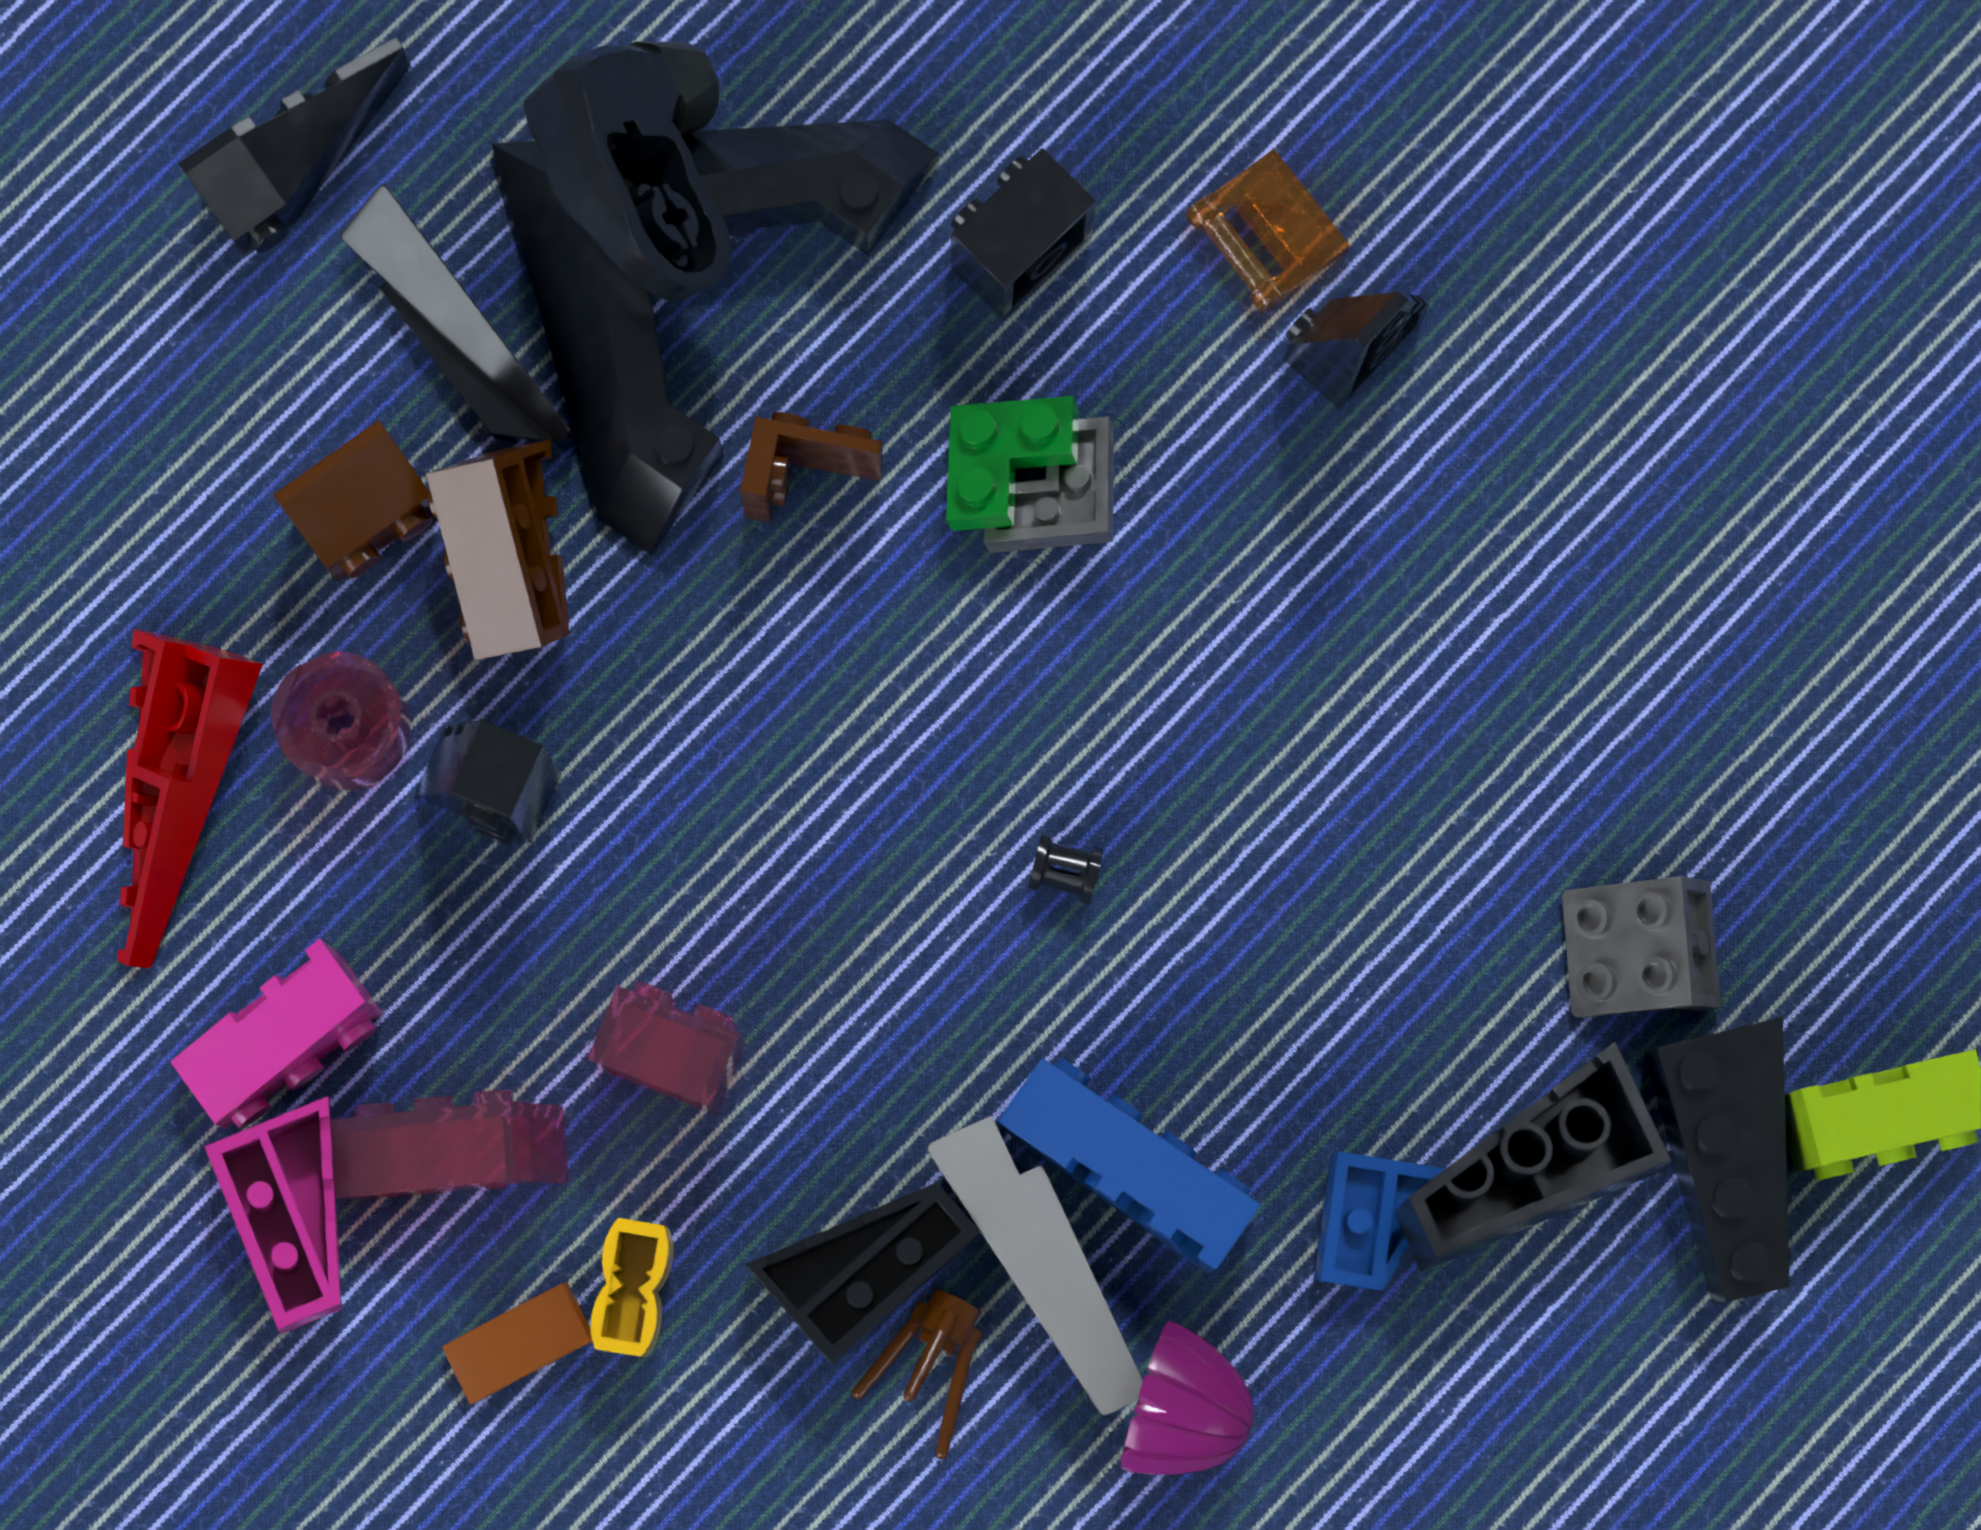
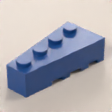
(1129, 1165)

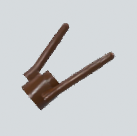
(944, 1325)

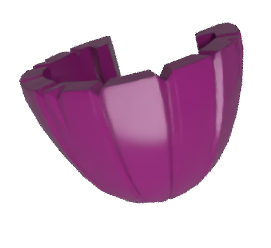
(1188, 1410)

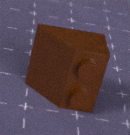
(357, 502)

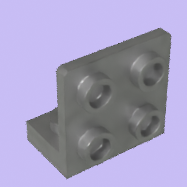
(1641, 947)

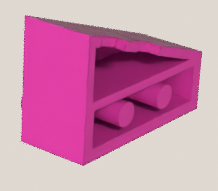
(278, 1038)
(286, 1210)

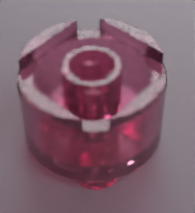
(327, 688)

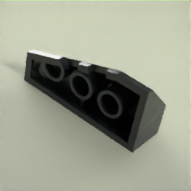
(269, 173)
(1350, 340)

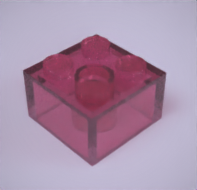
(668, 1048)

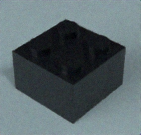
(1021, 231)

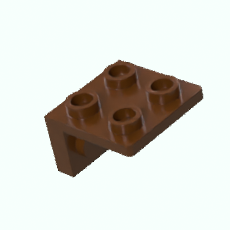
(790, 440)

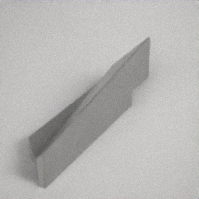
(1042, 1258)

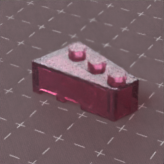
(448, 1146)

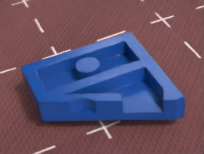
(1359, 1229)

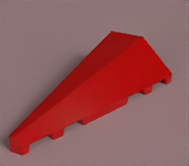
(187, 727)

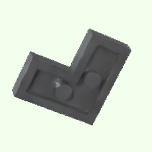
(1071, 503)

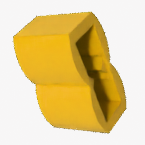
(635, 1267)

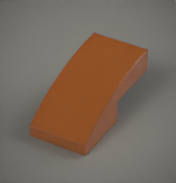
(518, 1343)

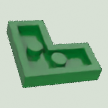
(992, 443)

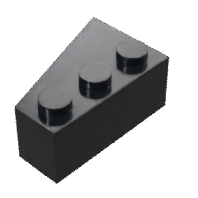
(866, 1268)

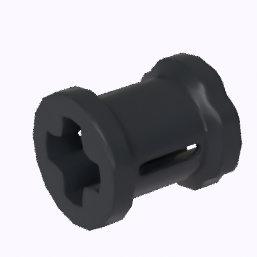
(1079, 884)

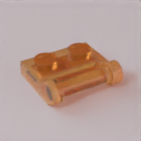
(1282, 218)

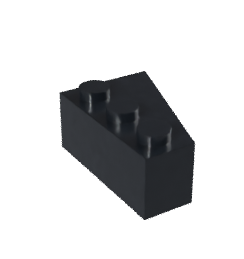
(491, 780)

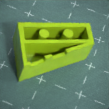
(1884, 1114)

